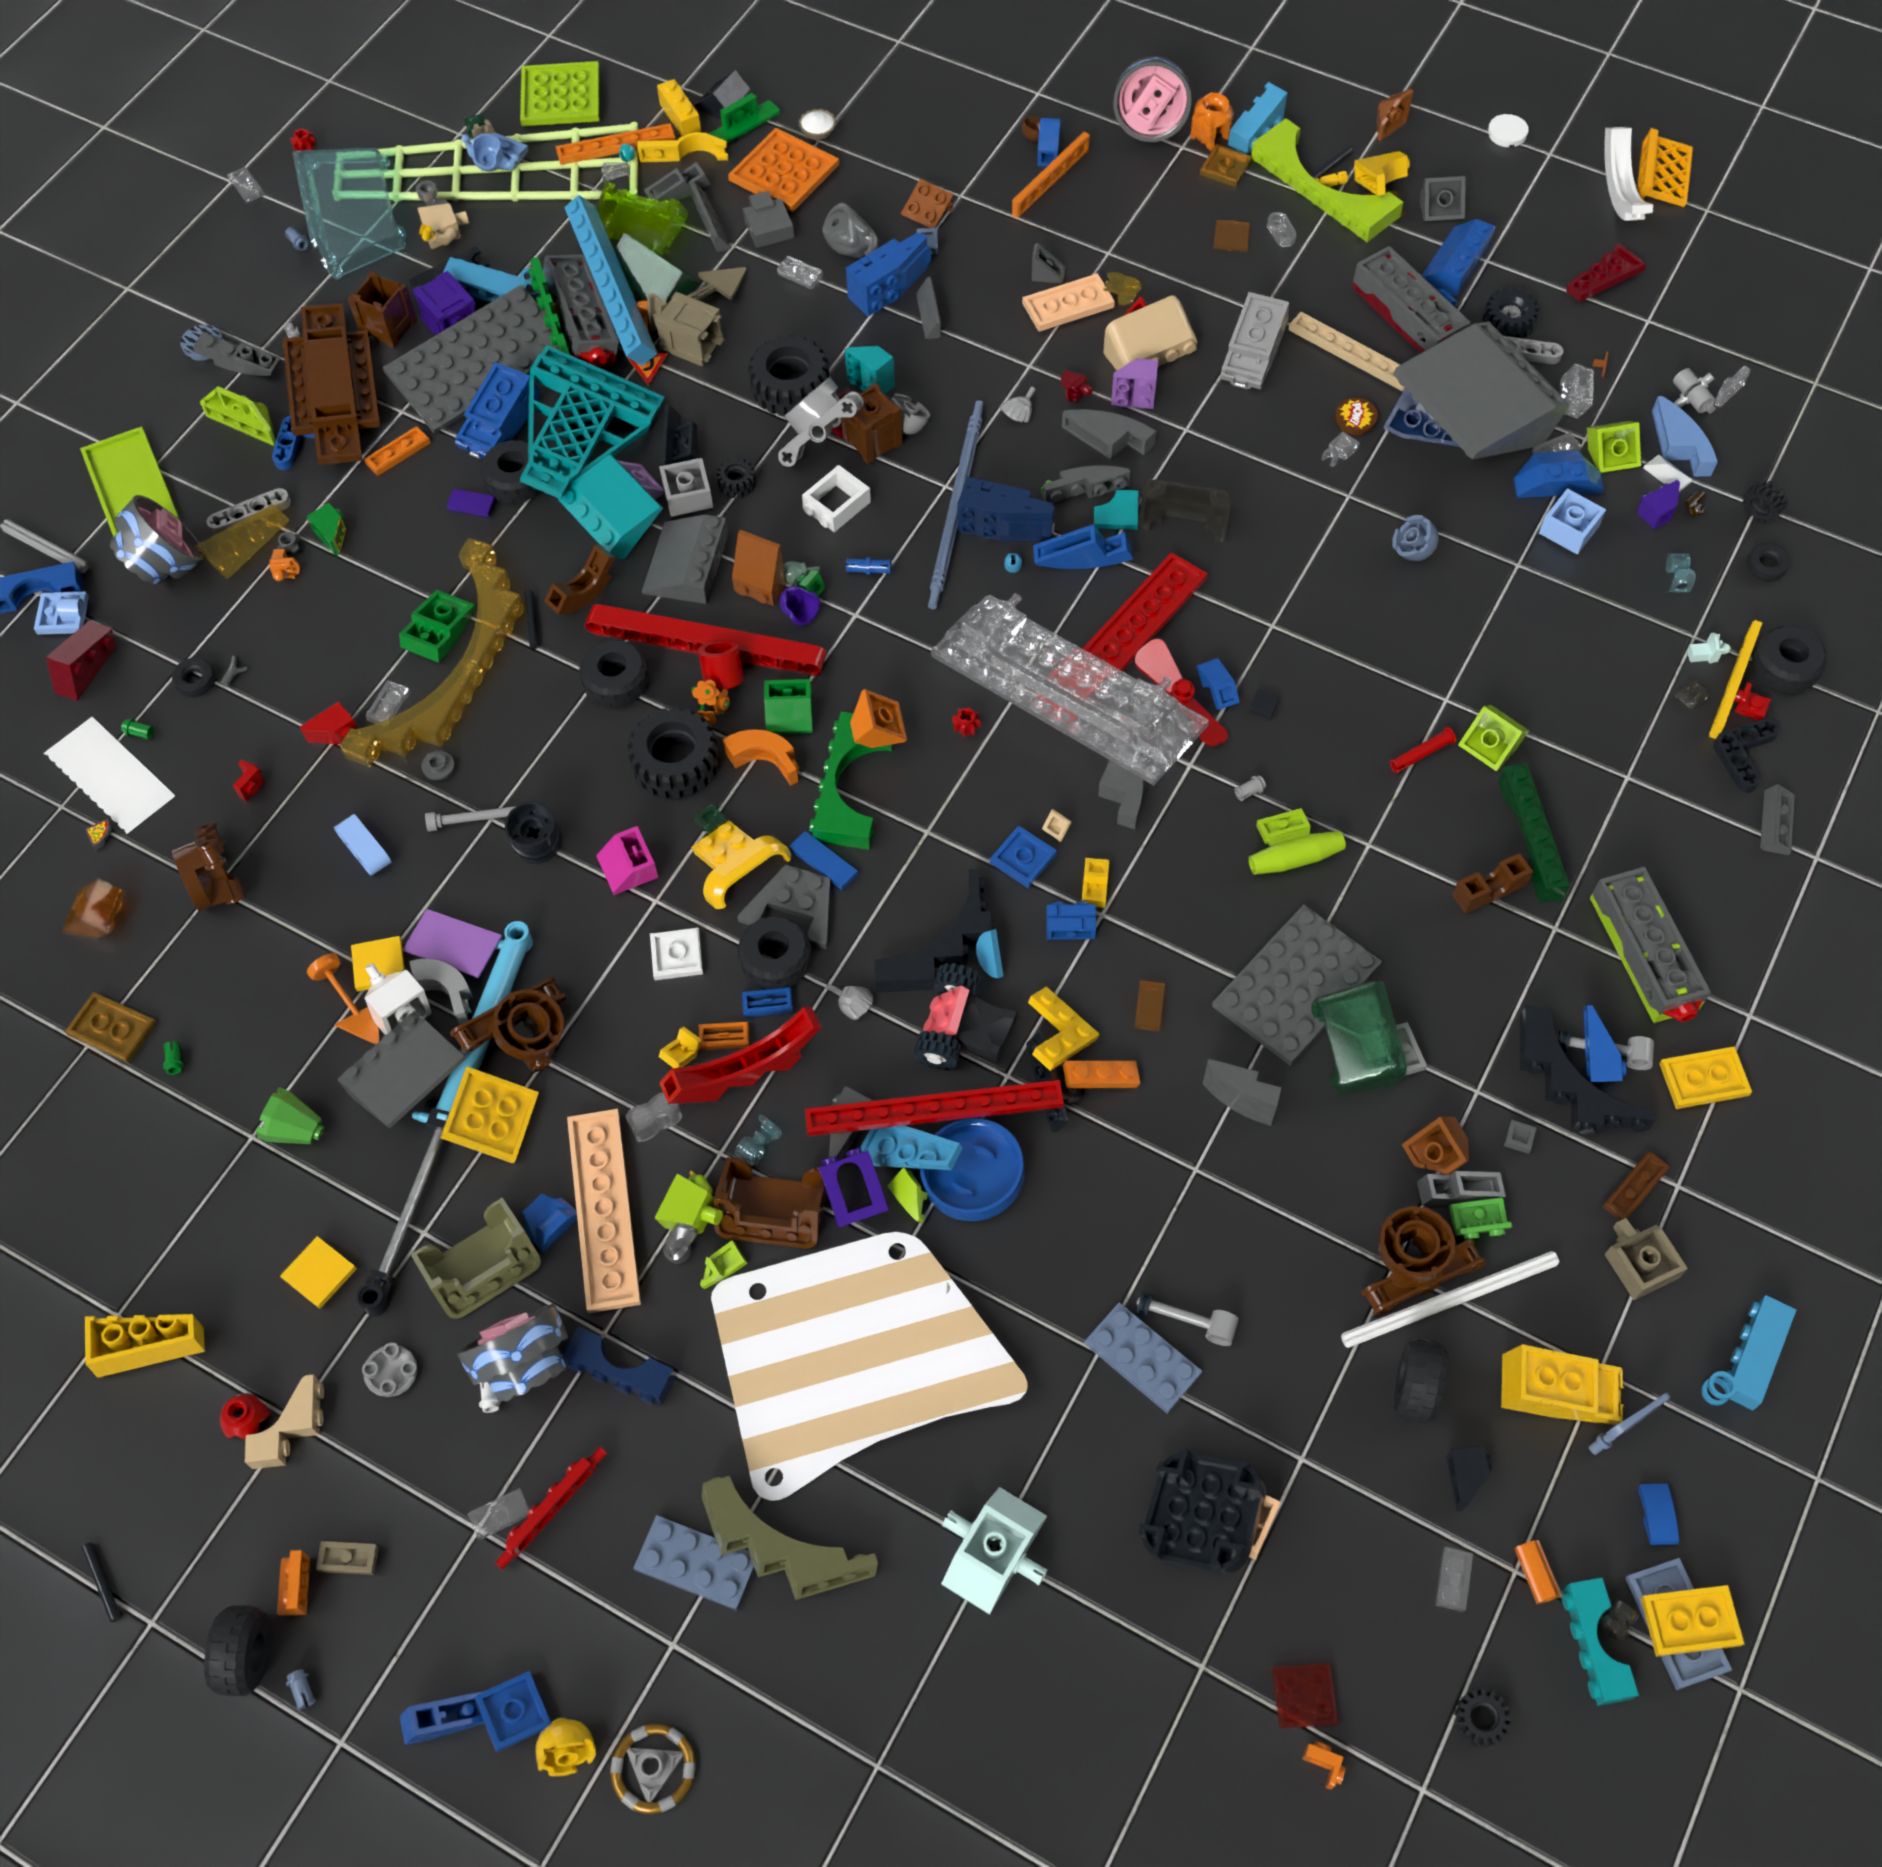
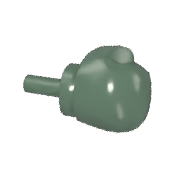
(794, 570)

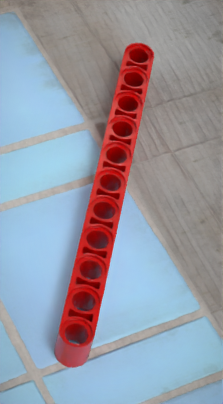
(690, 636)

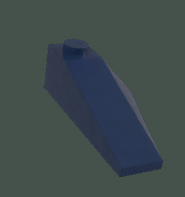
(1411, 421)

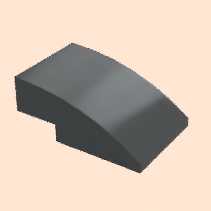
(1241, 1091)

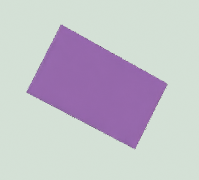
(452, 942)

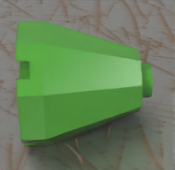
(289, 1120)

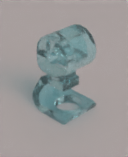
(1680, 566)
(752, 1148)

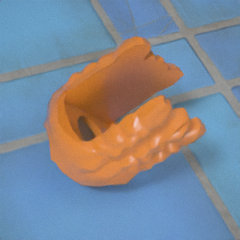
(1212, 120)

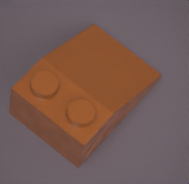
(758, 568)

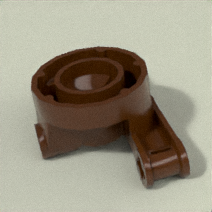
(204, 870)
(536, 1008)
(1415, 1276)

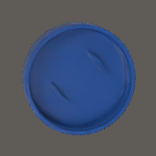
(984, 1176)

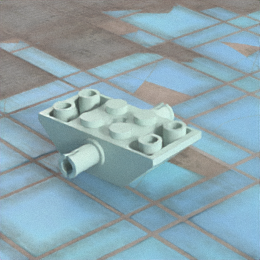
(983, 1574)

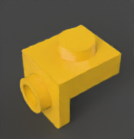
(682, 1049)

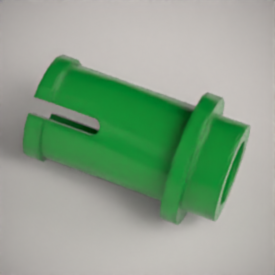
(131, 727)
(172, 1058)

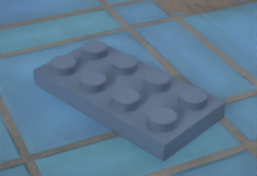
(1143, 1357)
(694, 1563)
(1687, 1667)

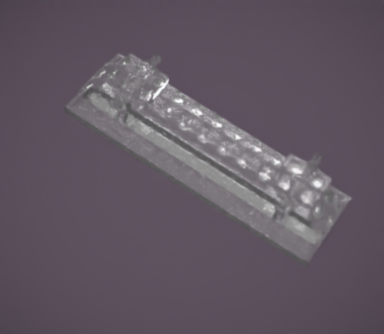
(1070, 688)

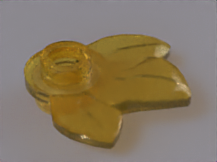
(1123, 286)

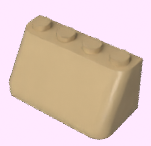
(1151, 333)

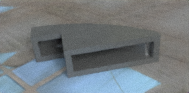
(1108, 431)
(1125, 788)

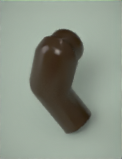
(1693, 504)

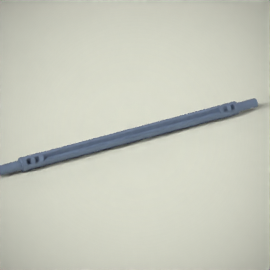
(951, 522)

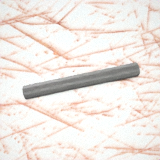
(43, 545)

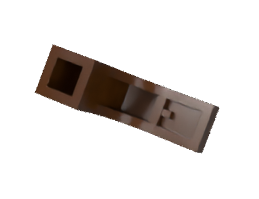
(585, 587)

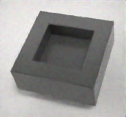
(1519, 1136)

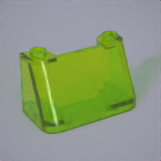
(643, 219)

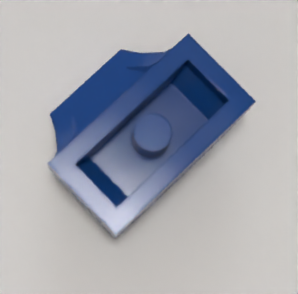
(547, 1220)

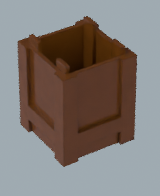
(383, 309)
(874, 426)

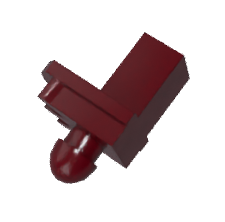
(1075, 386)

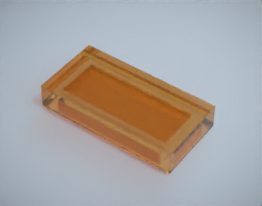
(1149, 1005)

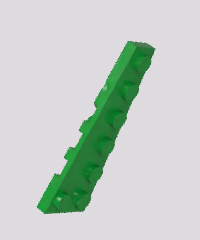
(545, 302)

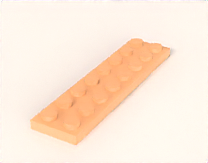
(603, 1211)

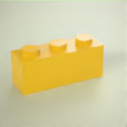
(678, 108)

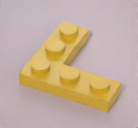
(1074, 1031)

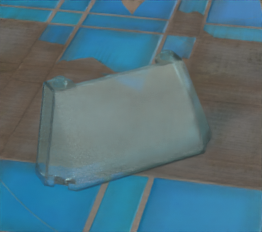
(347, 206)

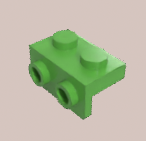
(1479, 1217)

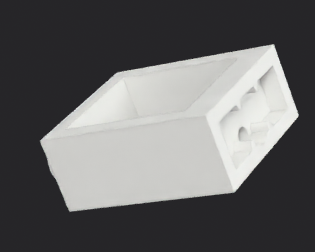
(849, 484)

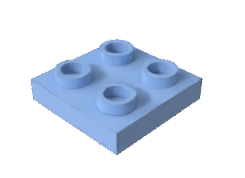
(61, 612)

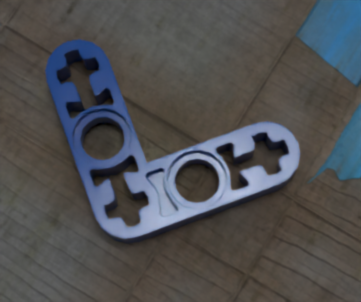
(290, 450)

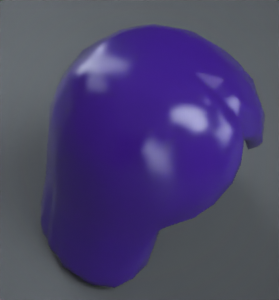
(797, 597)

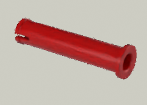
(1423, 750)

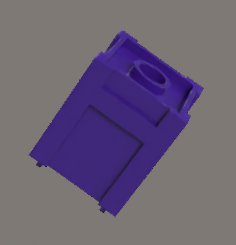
(443, 302)

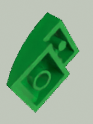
(436, 625)

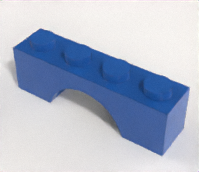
(56, 578)

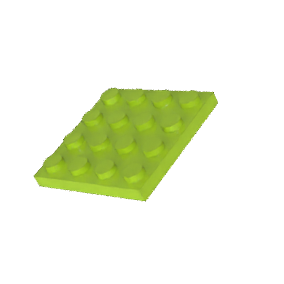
(559, 93)

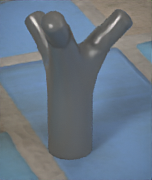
(231, 672)

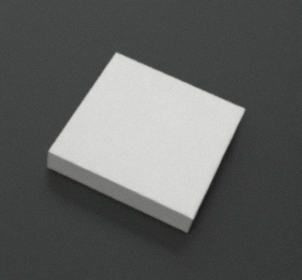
(676, 954)

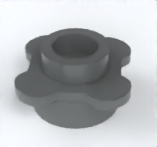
(289, 542)

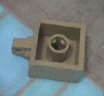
(1644, 1259)

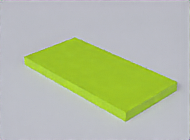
(125, 468)

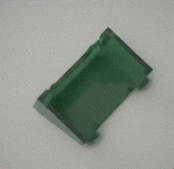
(1361, 1038)

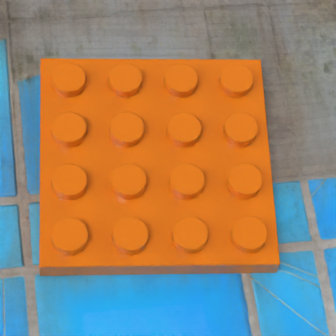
(784, 169)

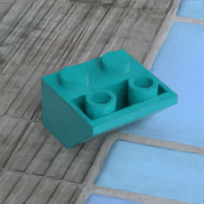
(870, 366)

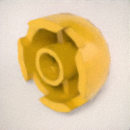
(564, 1746)

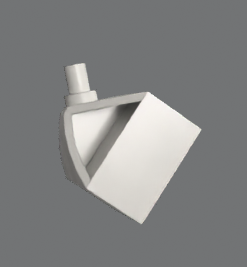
(394, 998)

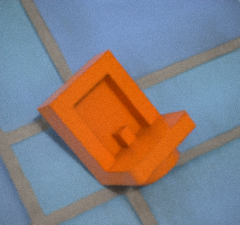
(1322, 1756)

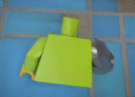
(686, 1212)

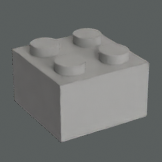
(686, 487)

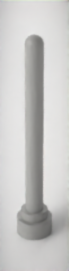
(435, 821)

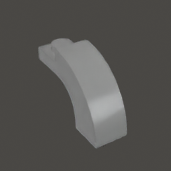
(441, 976)

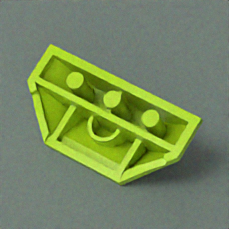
(239, 414)

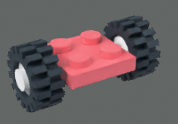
(935, 1044)

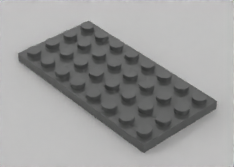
(450, 367)

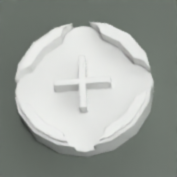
(1508, 130)

